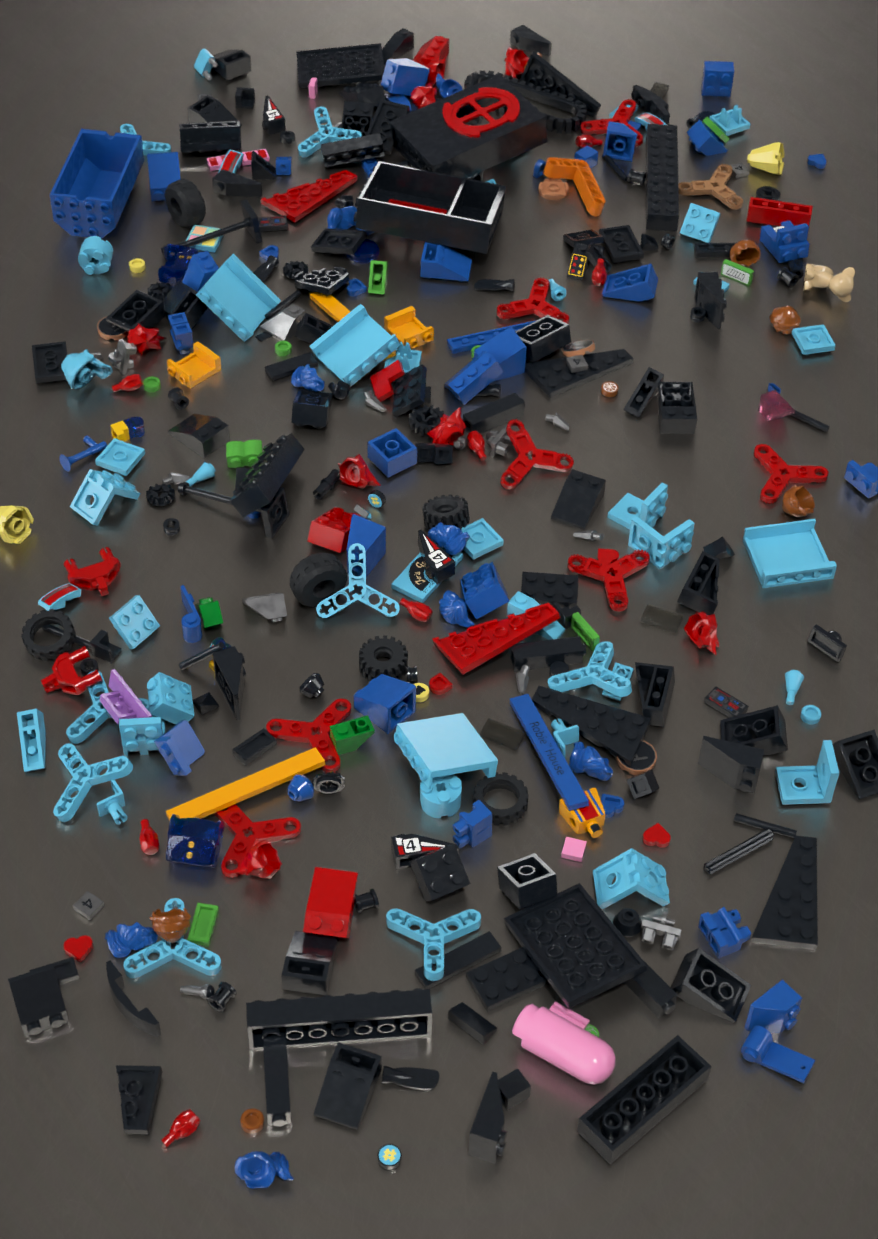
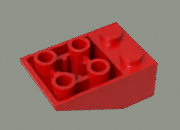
(331, 529)

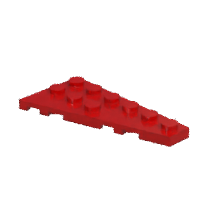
(307, 197)
(492, 637)

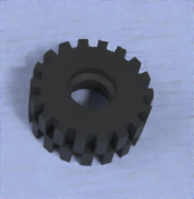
(447, 510)
(383, 647)

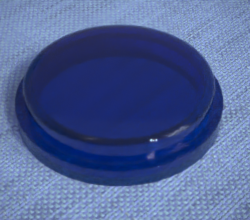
(366, 252)

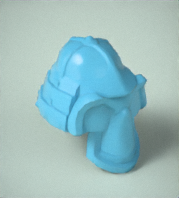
(82, 368)

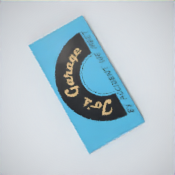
(414, 581)

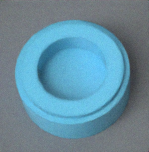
(810, 714)

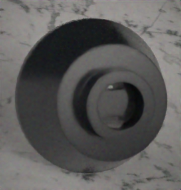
(312, 686)
(628, 922)

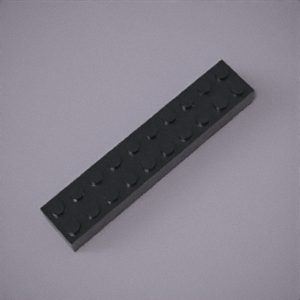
(662, 177)

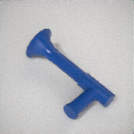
(66, 462)

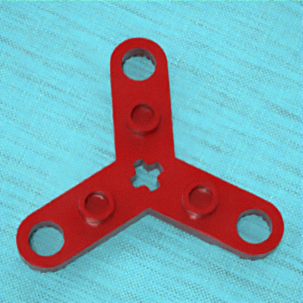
(622, 115)
(535, 304)
(540, 458)
(794, 474)
(600, 570)
(302, 731)
(240, 824)

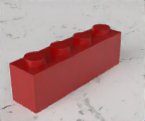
(774, 212)

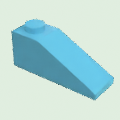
(521, 602)
(32, 739)

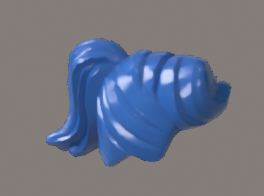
(448, 86)
(341, 218)
(307, 378)
(449, 537)
(454, 609)
(589, 761)
(129, 938)
(260, 1169)

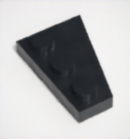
(138, 1096)

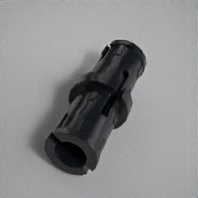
(326, 484)

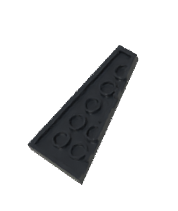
(545, 75)
(556, 378)
(601, 724)
(792, 905)

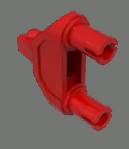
(94, 576)
(66, 676)

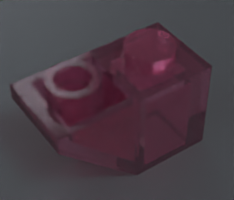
(774, 406)

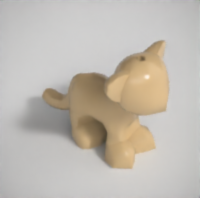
(822, 277)

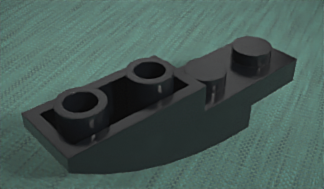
(651, 103)

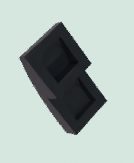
(434, 453)

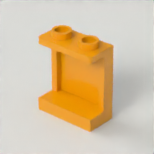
(408, 328)
(196, 366)

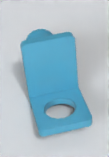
(564, 735)
(113, 804)

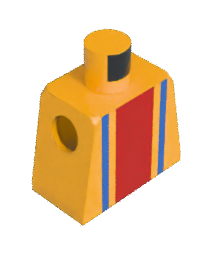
(587, 818)

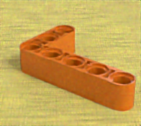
(581, 174)

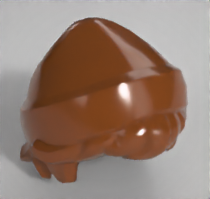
(745, 253)
(785, 319)
(798, 502)
(171, 924)

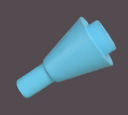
(557, 292)
(205, 472)
(793, 682)

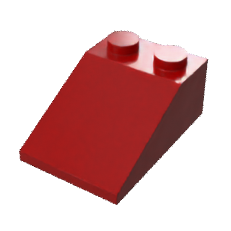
(331, 902)

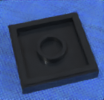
(583, 237)

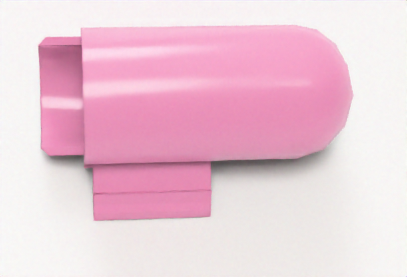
(561, 1040)

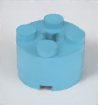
(95, 255)
(442, 797)

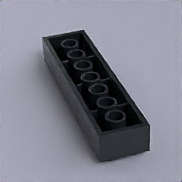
(341, 1018)

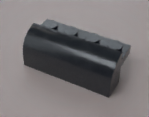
(210, 136)
(352, 150)

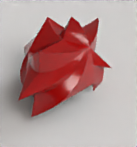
(515, 62)
(436, 67)
(423, 95)
(144, 338)
(449, 429)
(356, 473)
(703, 631)
(261, 860)

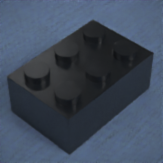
(544, 337)

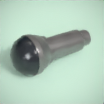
(204, 991)

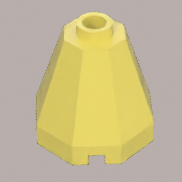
(768, 158)
(15, 523)

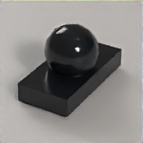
(827, 642)

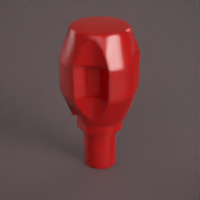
(584, 140)
(599, 273)
(129, 383)
(477, 444)
(417, 610)
(148, 838)
(182, 1127)

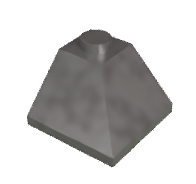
(284, 323)
(269, 606)

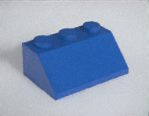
(474, 377)

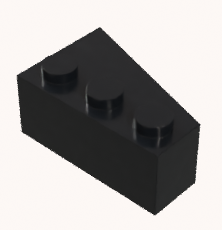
(702, 585)
(655, 690)

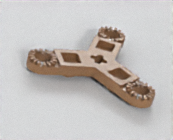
(714, 186)

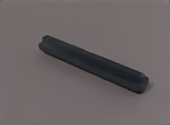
(738, 851)

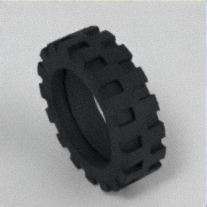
(40, 620)
(507, 782)

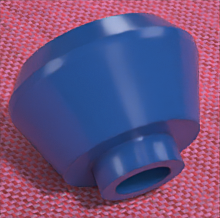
(300, 788)

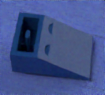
(444, 263)
(483, 590)

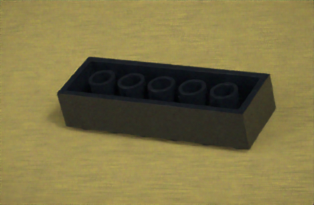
(267, 474)
(643, 1099)

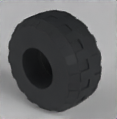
(185, 203)
(317, 578)

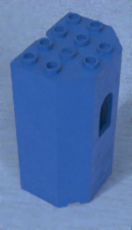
(96, 182)

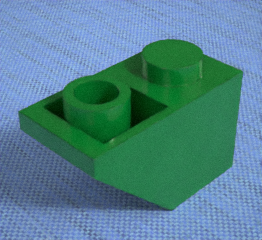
(209, 612)
(351, 734)

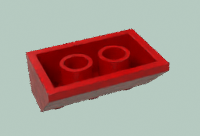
(432, 49)

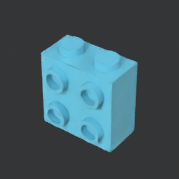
(170, 698)

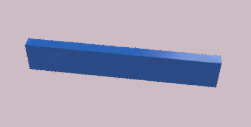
(467, 342)

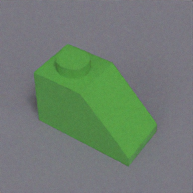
(378, 277)

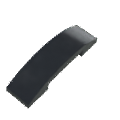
(141, 1019)

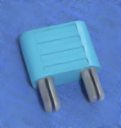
(204, 63)

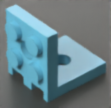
(103, 488)
(647, 510)
(661, 548)
(140, 734)
(818, 780)
(632, 874)

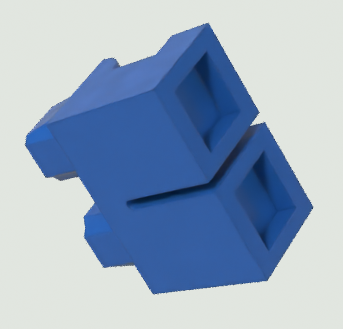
(181, 332)
(473, 826)
(722, 931)

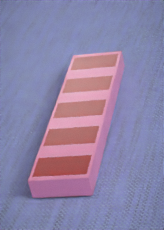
(215, 162)

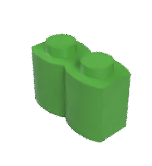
(242, 453)

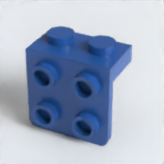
(863, 477)
(180, 748)

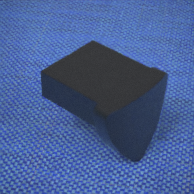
(719, 549)

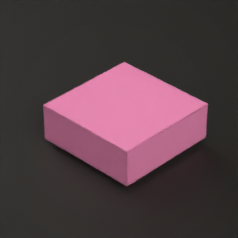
(313, 88)
(573, 849)

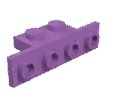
(122, 701)

